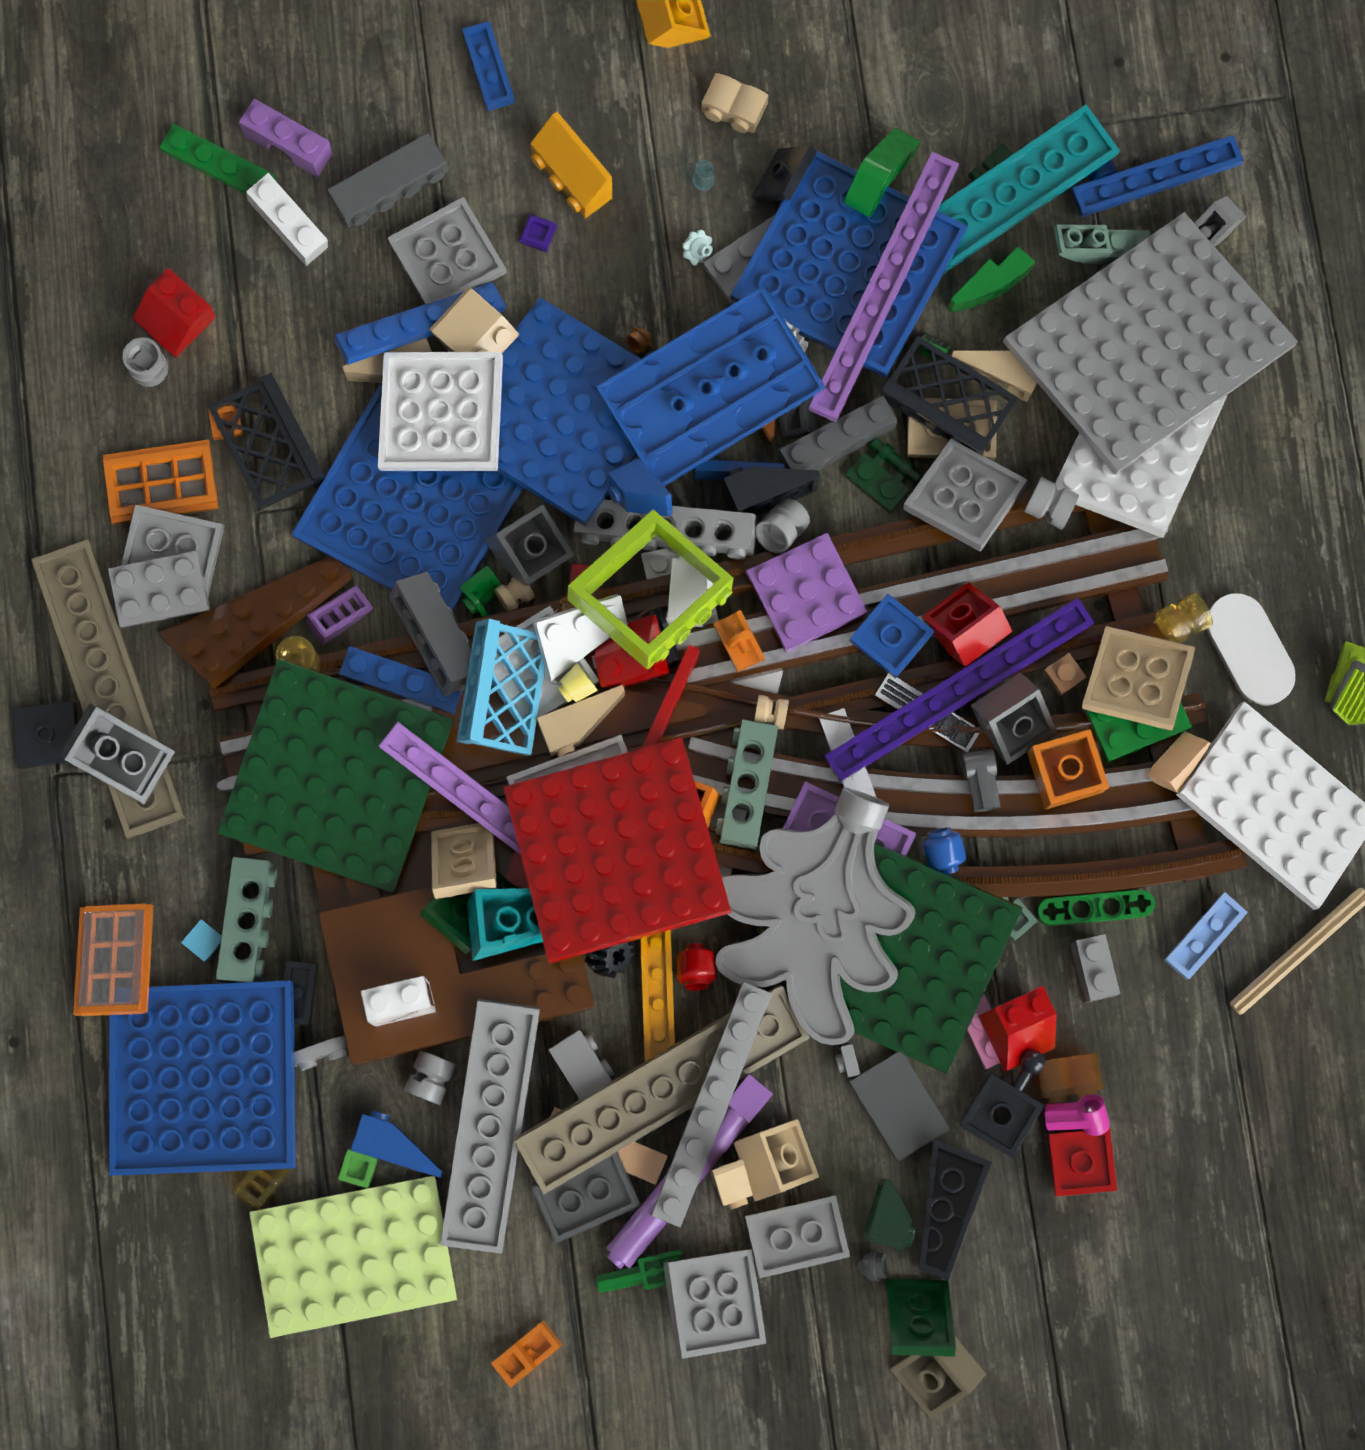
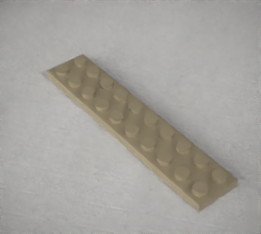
(102, 668)
(646, 1097)

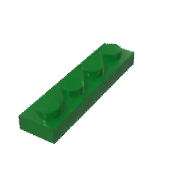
(212, 159)

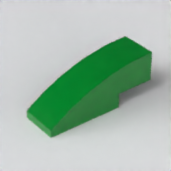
(992, 281)

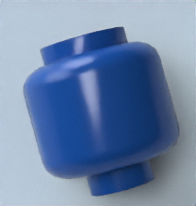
(944, 850)

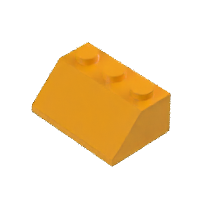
(673, 21)
(571, 166)

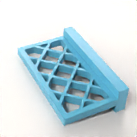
(479, 688)

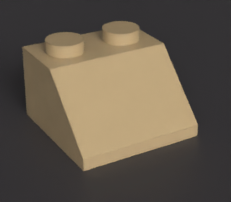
(473, 326)
(776, 1160)

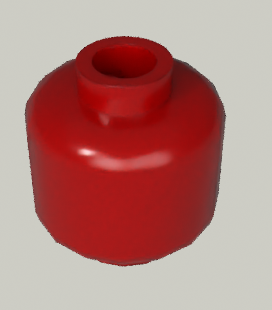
(695, 967)

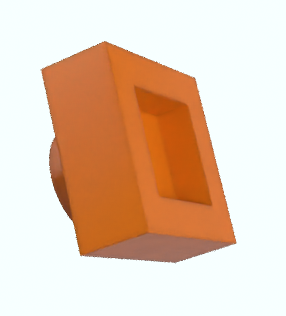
(226, 413)

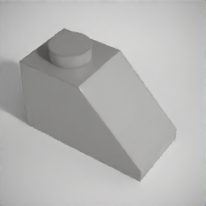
(1220, 220)

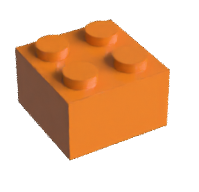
(1067, 769)

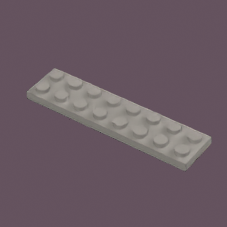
(487, 1124)

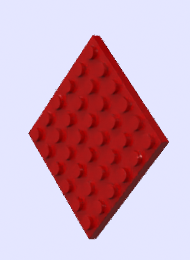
(616, 850)

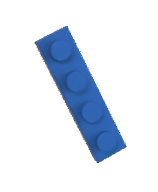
(397, 680)

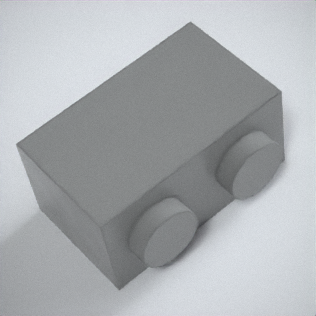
(1095, 968)
(581, 1065)

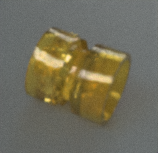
(1187, 617)
(298, 651)

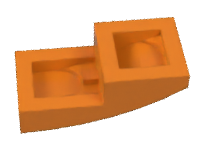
(527, 1354)

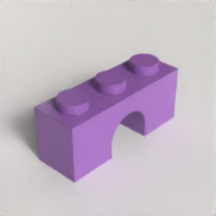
(272, 128)

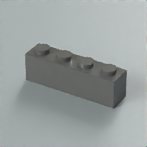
(388, 181)
(840, 437)
(433, 631)

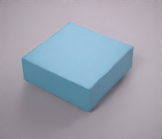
(203, 940)

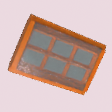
(161, 478)
(113, 960)

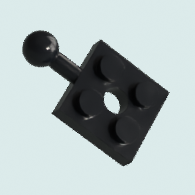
(999, 1093)

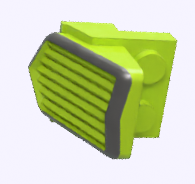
(1347, 686)

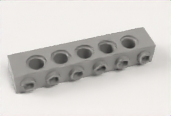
(683, 519)

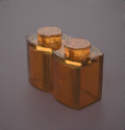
(1070, 1076)

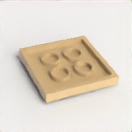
(1138, 678)

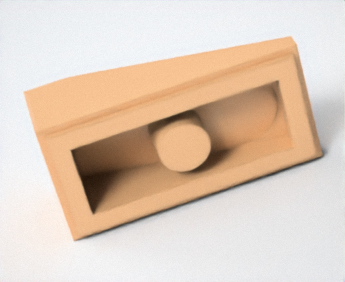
(1178, 762)

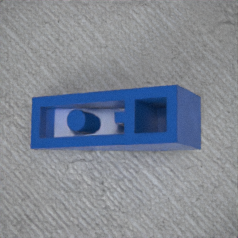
(389, 1143)

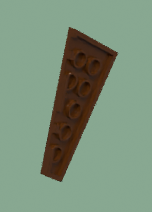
(238, 630)

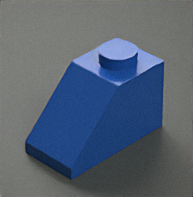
(639, 490)

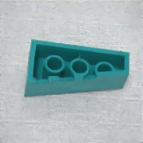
(501, 921)

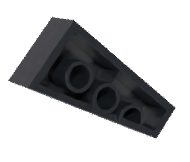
(951, 1200)

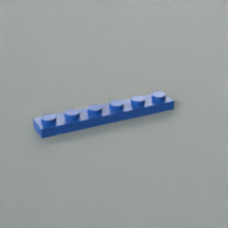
(1157, 176)
(403, 327)

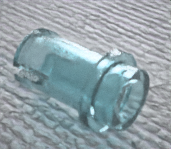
(703, 176)

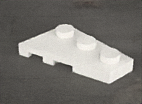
(571, 636)

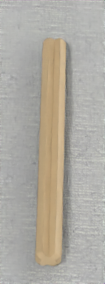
(1299, 951)

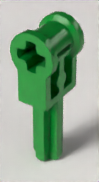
(648, 1272)

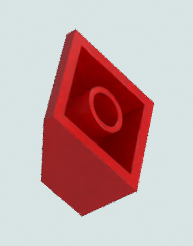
(173, 313)
(967, 623)
(618, 667)
(1020, 1027)

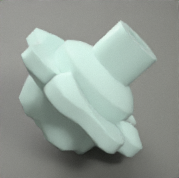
(697, 247)

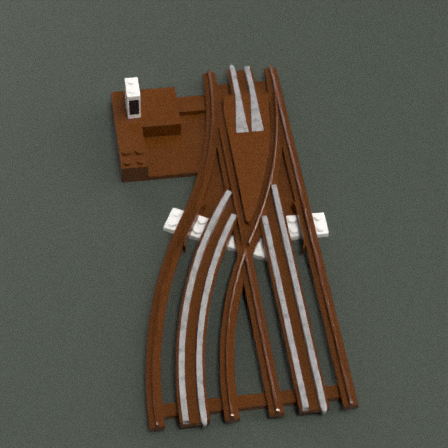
(416, 991)

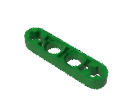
(1096, 912)

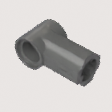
(980, 771)

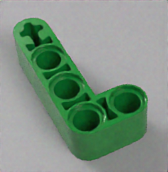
(880, 170)

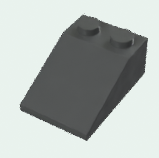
(116, 753)

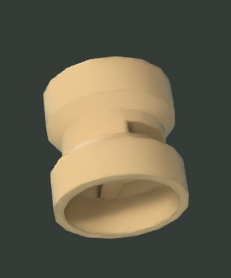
(513, 594)
(764, 710)

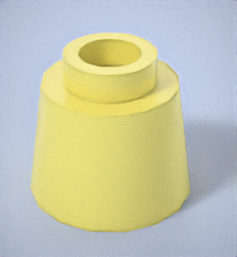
(576, 685)

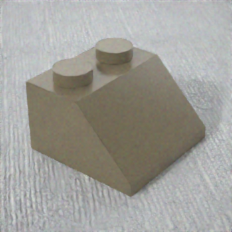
(939, 1380)

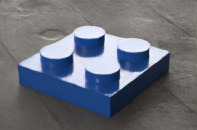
(891, 636)

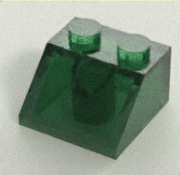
(889, 1219)

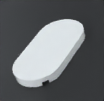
(1251, 650)

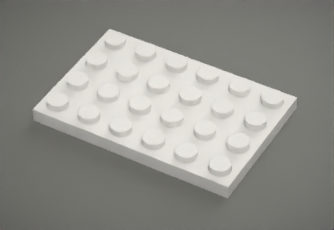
(1150, 487)
(1277, 805)

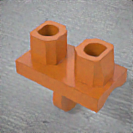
(739, 641)

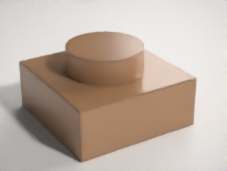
(1064, 674)

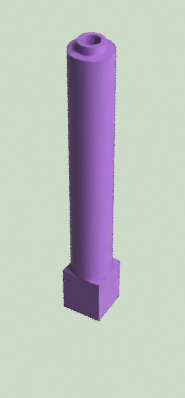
(643, 1227)

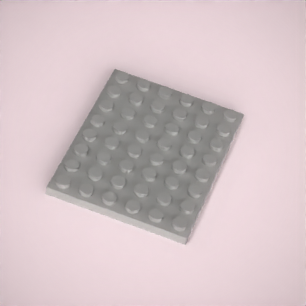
(1149, 343)

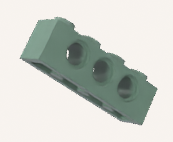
(763, 739)
(242, 874)

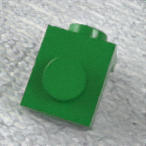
(479, 591)

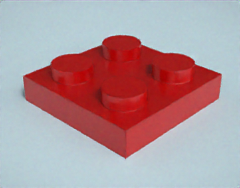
(1081, 1163)

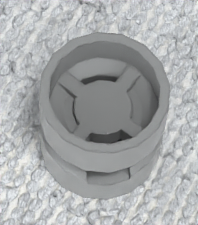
(142, 355)
(1051, 503)
(782, 526)
(430, 1077)

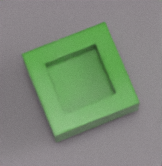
(358, 1169)

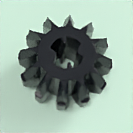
(611, 959)

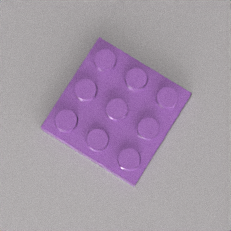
(806, 592)

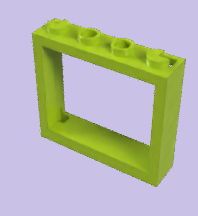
(621, 552)

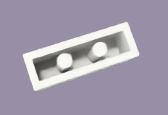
(287, 219)

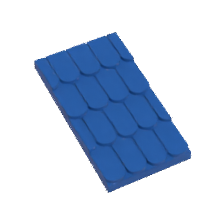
(711, 387)

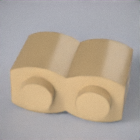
(734, 103)

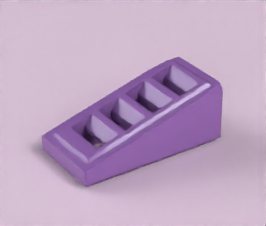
(325, 635)

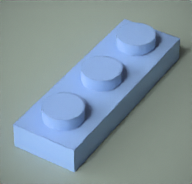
(1205, 936)

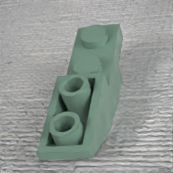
(1095, 243)

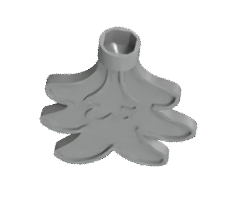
(820, 917)

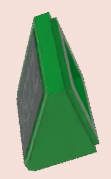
(936, 342)

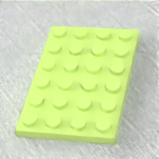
(352, 1256)

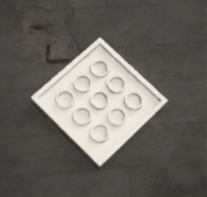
(440, 411)

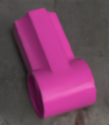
(1085, 1114)

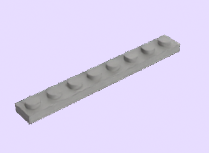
(711, 1104)

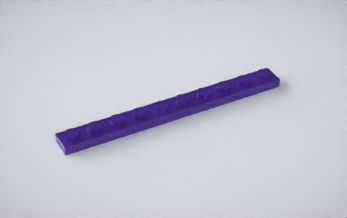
(958, 690)

